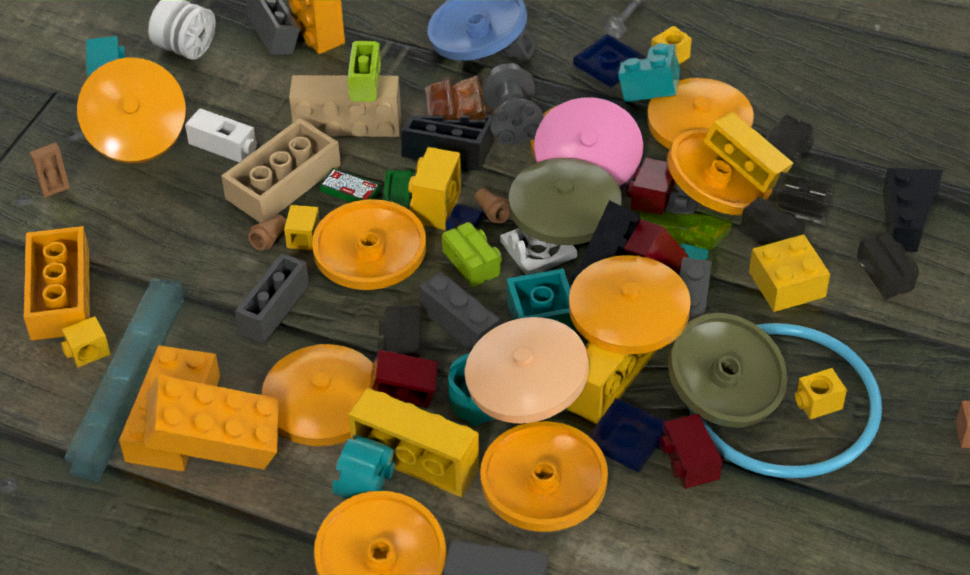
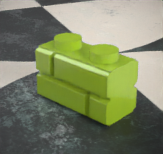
(364, 71)
(471, 254)

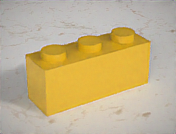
(747, 151)

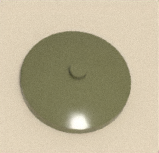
(561, 200)
(727, 370)

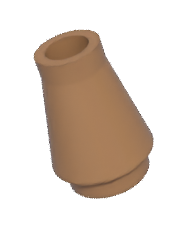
(493, 205)
(265, 234)

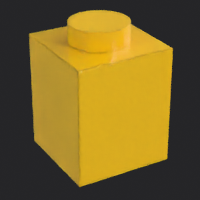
(301, 226)

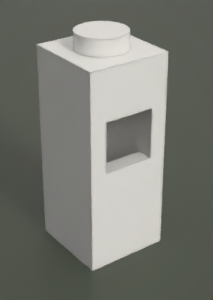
(221, 135)

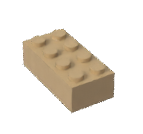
(326, 106)
(281, 170)

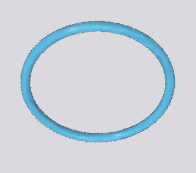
(838, 461)

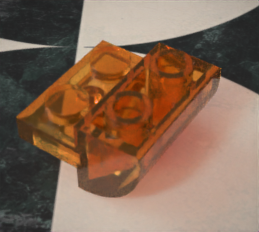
(456, 99)

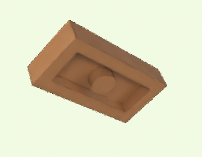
(49, 169)

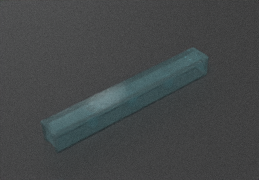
(123, 379)

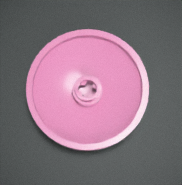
(593, 133)

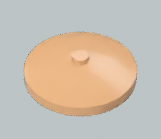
(527, 370)

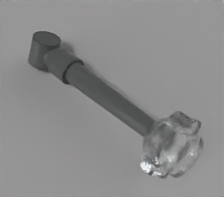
(615, 26)

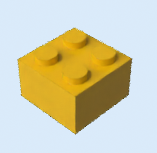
(435, 187)
(789, 273)

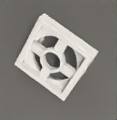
(543, 260)

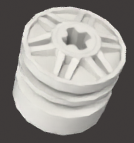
(182, 27)

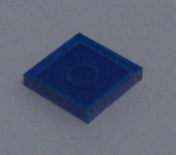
(604, 59)
(627, 434)

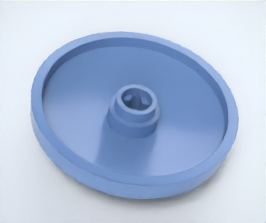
(475, 27)

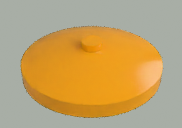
(695, 106)
(131, 110)
(708, 176)
(369, 244)
(629, 304)
(317, 392)
(544, 476)
(380, 537)

